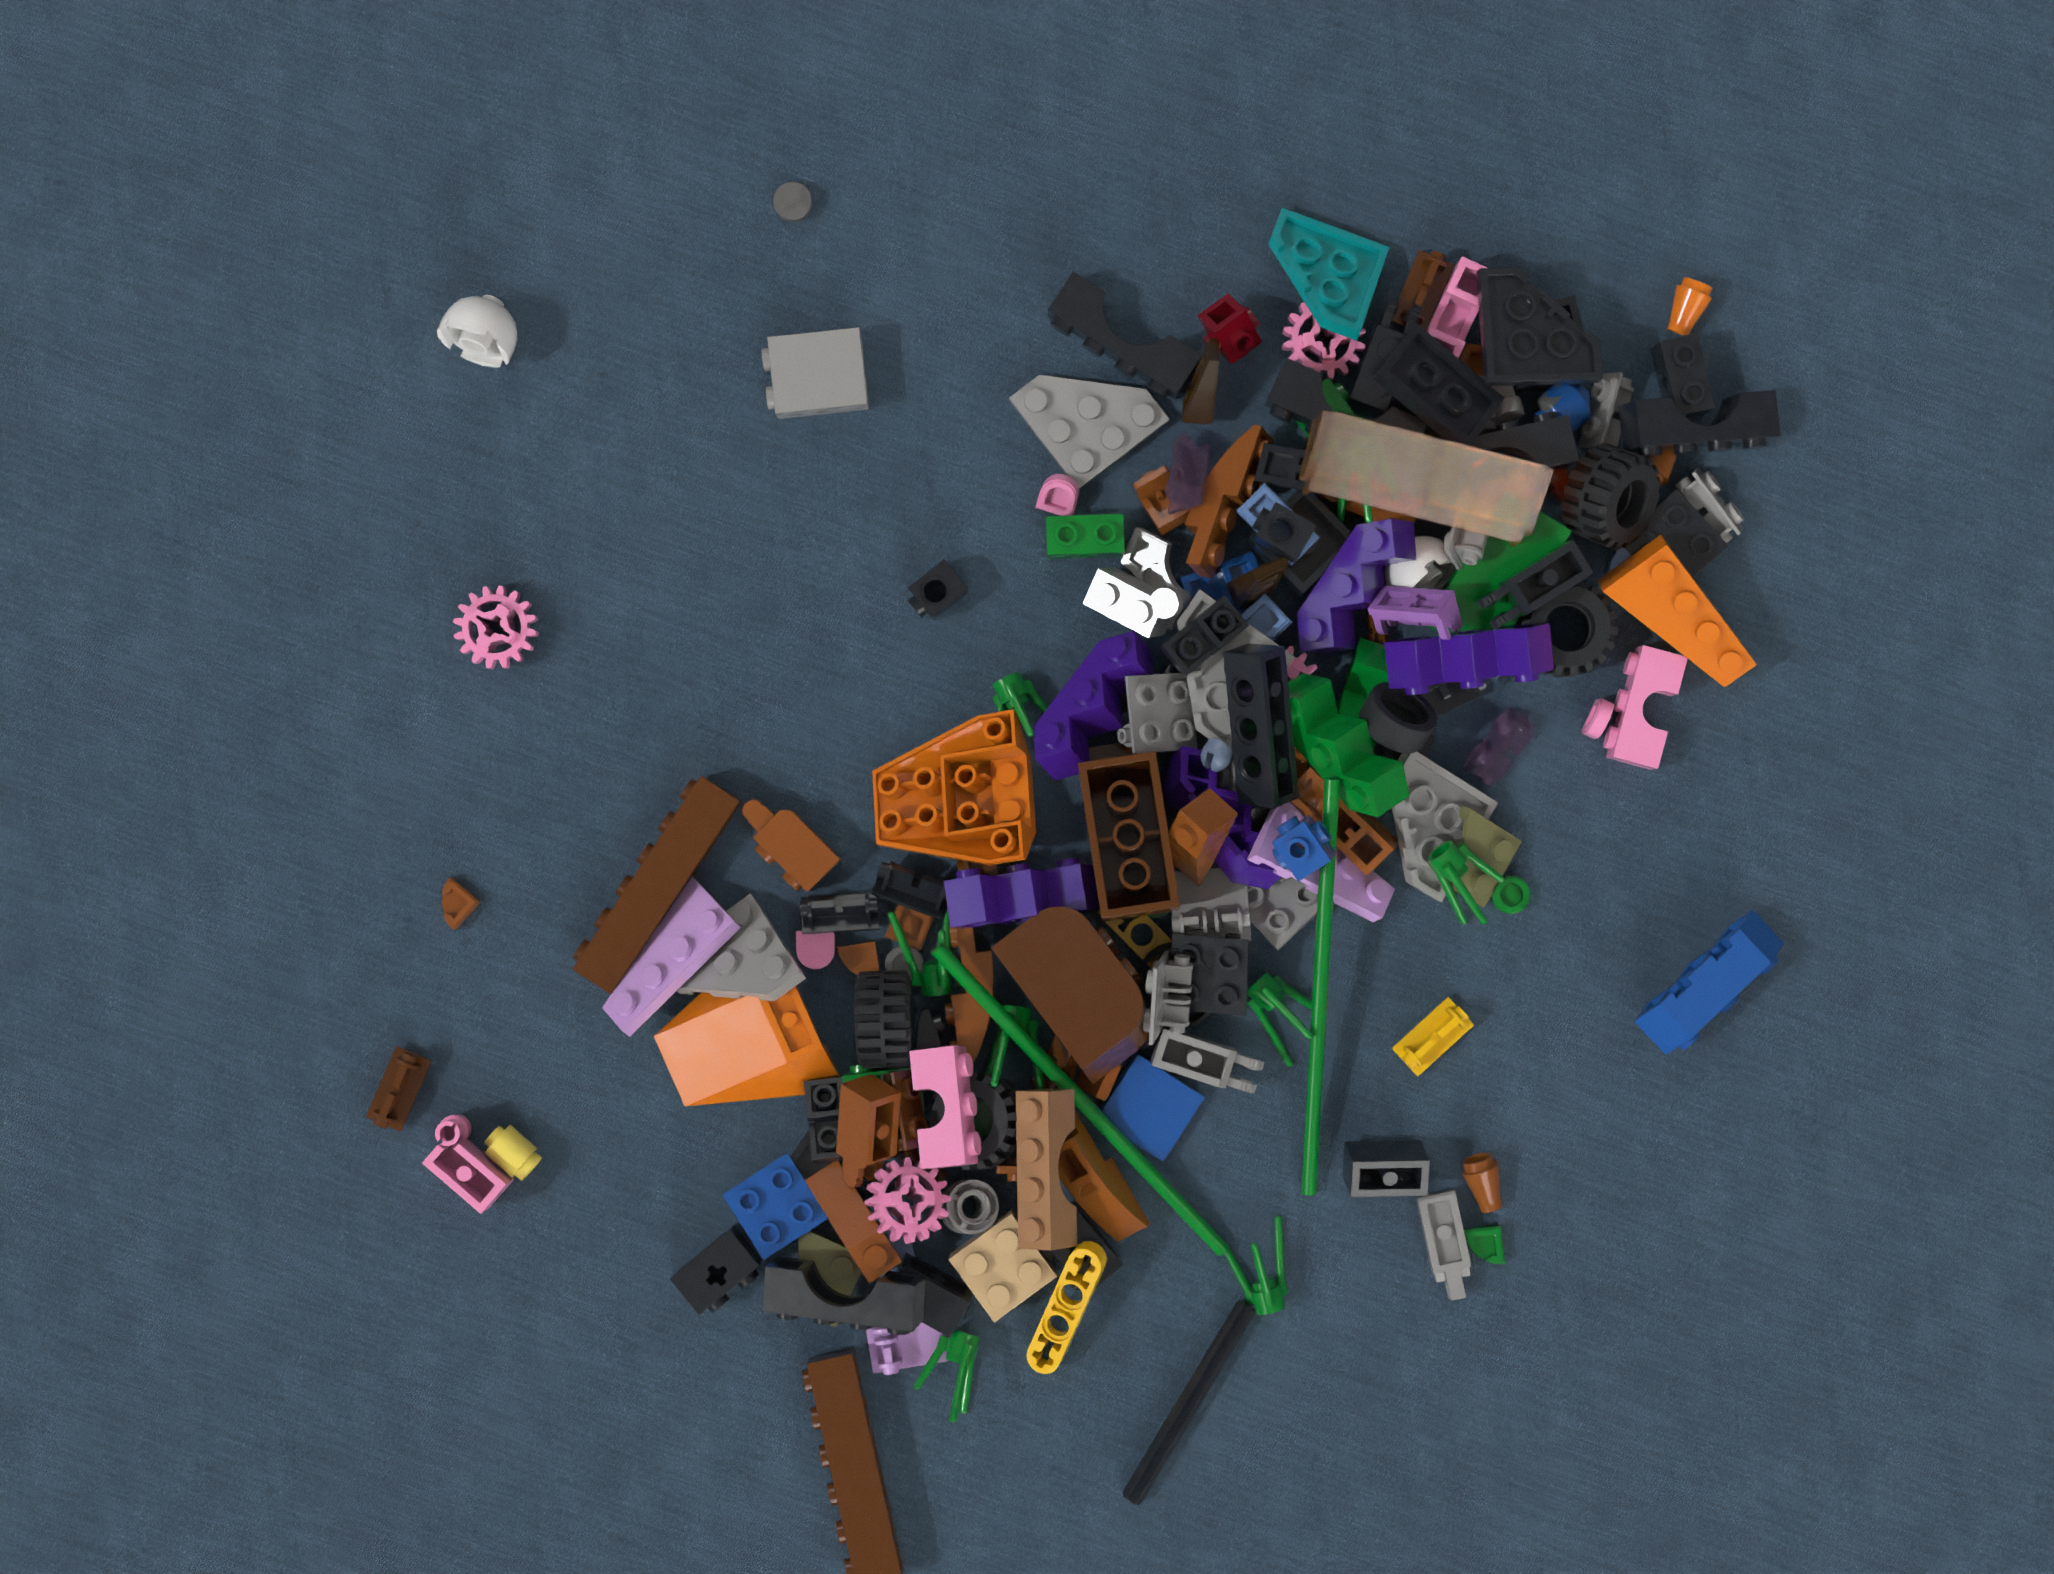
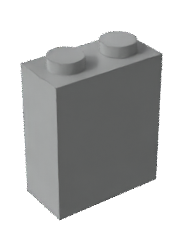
(816, 373)

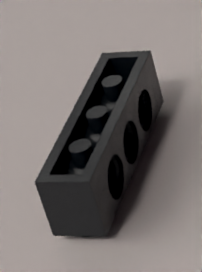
(1261, 725)

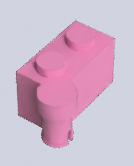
(465, 1165)

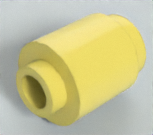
(512, 1152)

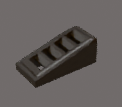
(1201, 392)
(1255, 583)

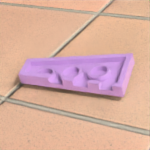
(1353, 890)
(676, 950)

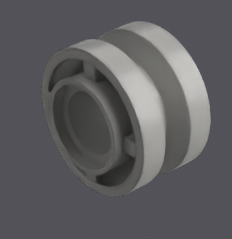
(985, 1211)

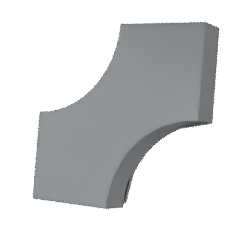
(1149, 561)

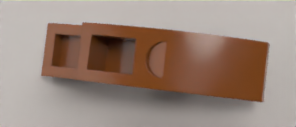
(1225, 490)
(964, 1011)
(1099, 1185)

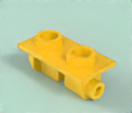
(1433, 1036)

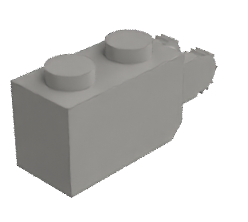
(1202, 1060)

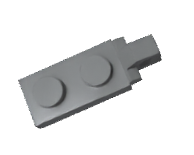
(1445, 1240)

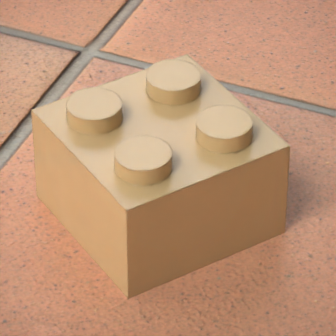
(998, 1270)

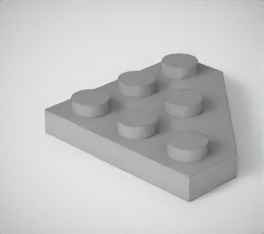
(1087, 422)
(1208, 680)
(1431, 817)
(750, 962)

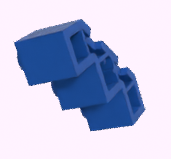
(1710, 983)

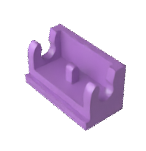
(1416, 608)

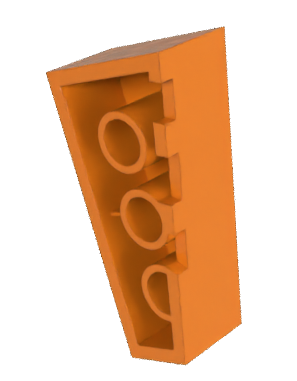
(1672, 604)

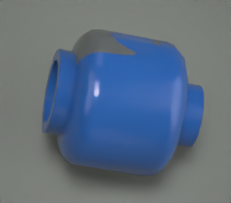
(1565, 400)

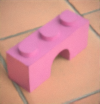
(1456, 307)
(1632, 737)
(954, 1137)

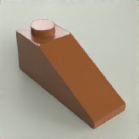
(1200, 834)
(1358, 834)
(849, 1217)

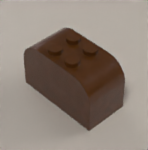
(1128, 836)
(1078, 987)

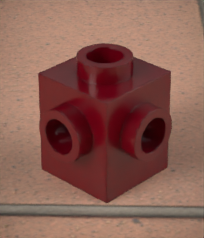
(1232, 327)

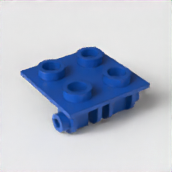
(775, 1206)

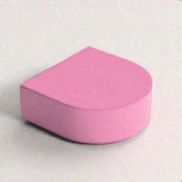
(1058, 495)
(1598, 718)
(815, 949)

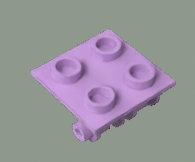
(898, 1352)

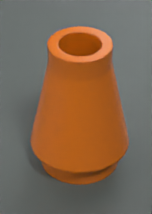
(1688, 305)

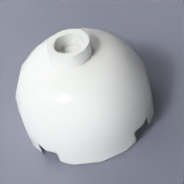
(481, 329)
(1429, 570)

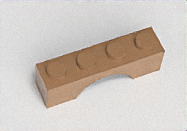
(1042, 1126)

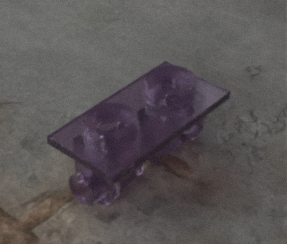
(1189, 474)
(1508, 731)

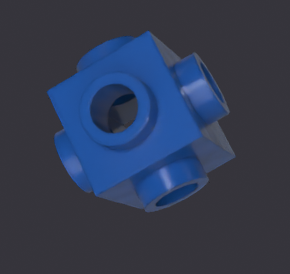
(1300, 859)

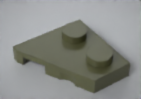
(1489, 844)
(831, 1260)

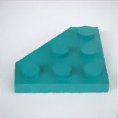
(1329, 269)

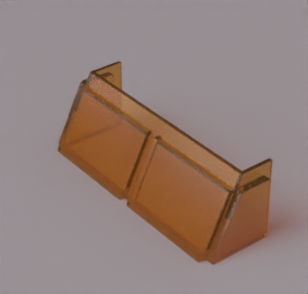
(1424, 476)

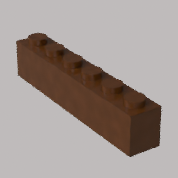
(657, 883)
(853, 1463)

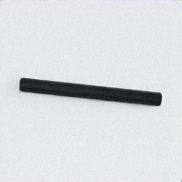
(1188, 1402)

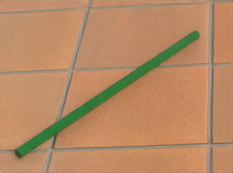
(1320, 994)
(1081, 1100)

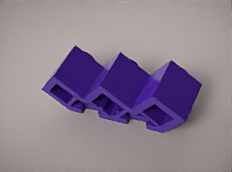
(1352, 584)
(1469, 657)
(1089, 703)
(1186, 780)
(1019, 893)

